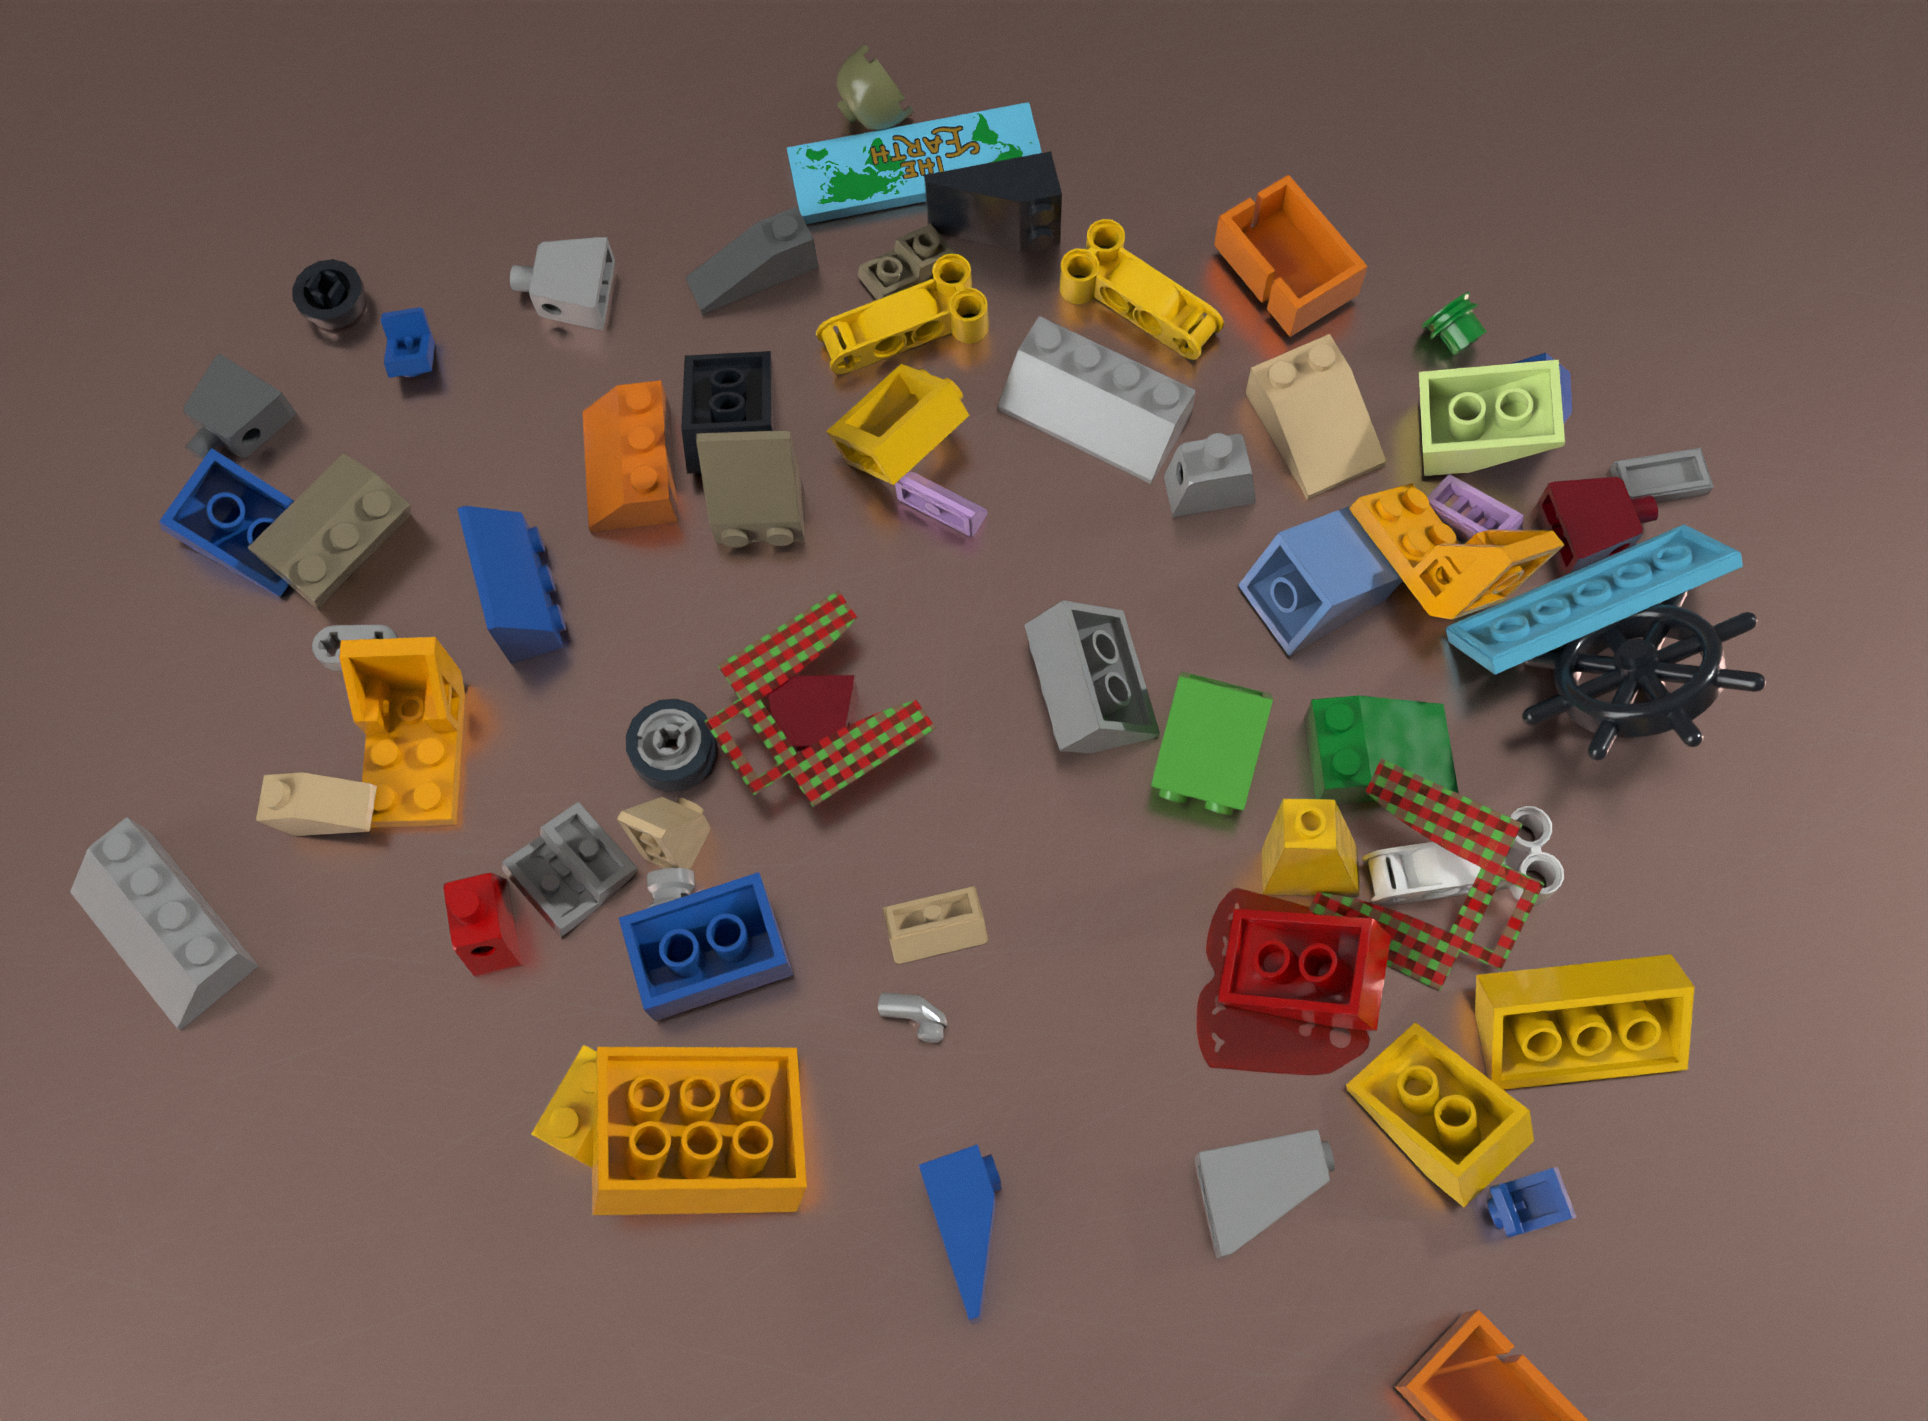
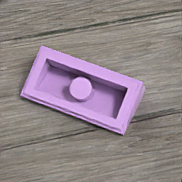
(940, 503)

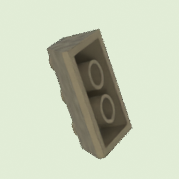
(331, 529)

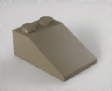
(752, 487)

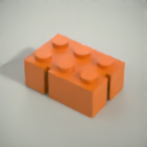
(1290, 255)
(1469, 1383)

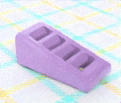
(1465, 527)

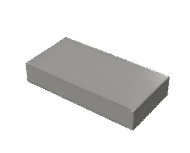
(1665, 475)

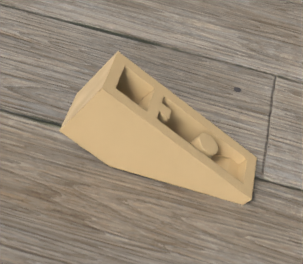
(666, 831)

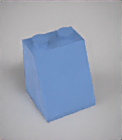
(1318, 579)

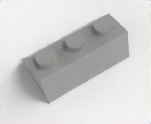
(1090, 678)

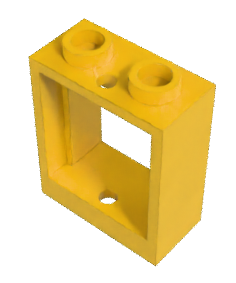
(898, 423)

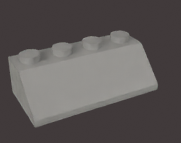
(1096, 399)
(159, 922)

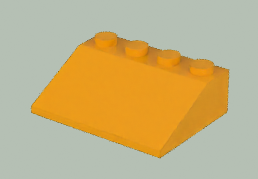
(697, 1131)

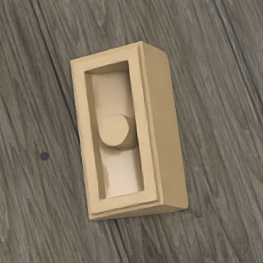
(935, 925)

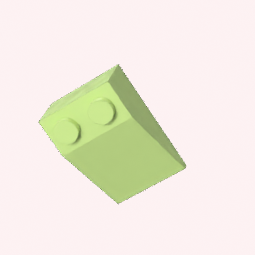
(1489, 415)

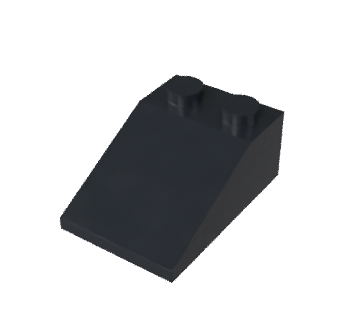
(998, 203)
(725, 396)

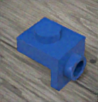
(408, 343)
(1530, 1203)

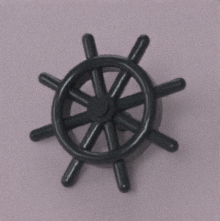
(1640, 672)

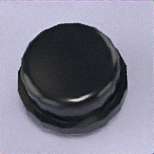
(329, 294)

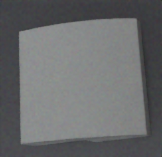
(569, 869)

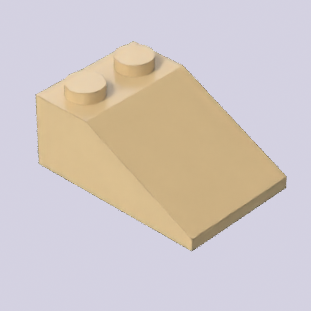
(1315, 416)

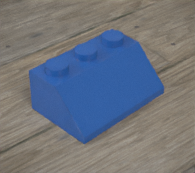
(512, 582)
(705, 947)

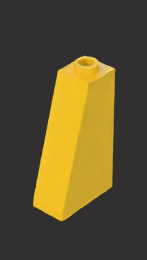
(1310, 851)

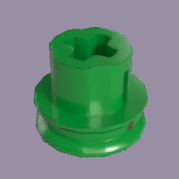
(1456, 324)

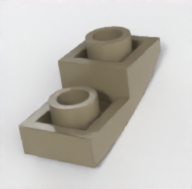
(906, 265)

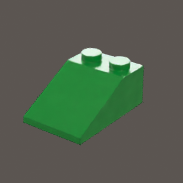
(1355, 732)

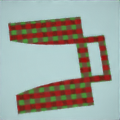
(834, 759)
(1466, 831)

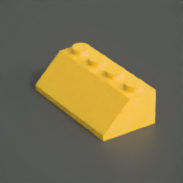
(1584, 1021)

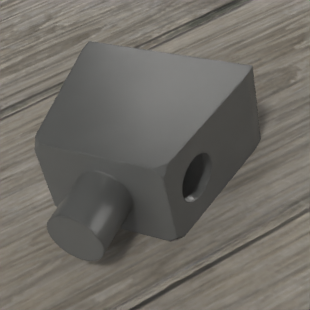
(234, 410)

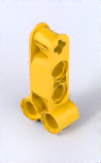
(1136, 291)
(908, 318)

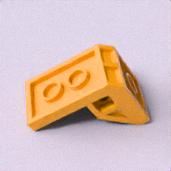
(1438, 570)
(412, 712)

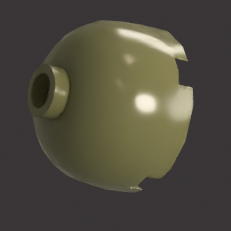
(869, 93)

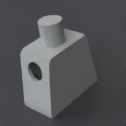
(569, 280)
(1209, 475)

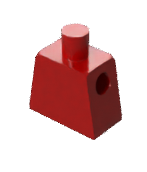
(482, 916)

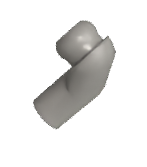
(917, 1008)

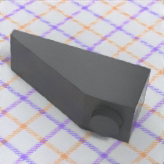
(755, 261)

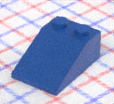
(223, 514)
(965, 1205)

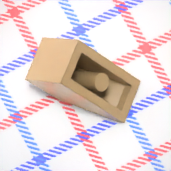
(315, 804)

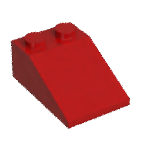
(1306, 967)

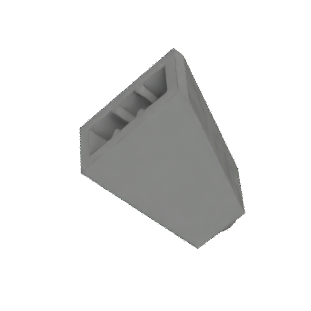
(1258, 1183)

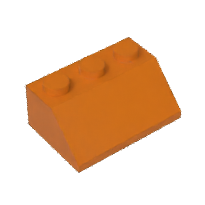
(629, 458)

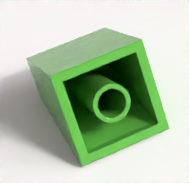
(1211, 743)

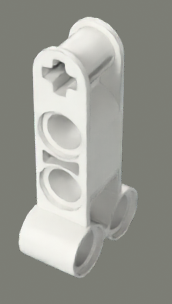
(1433, 872)

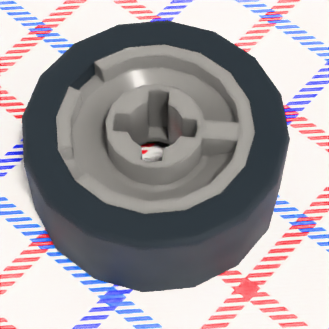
(660, 765)

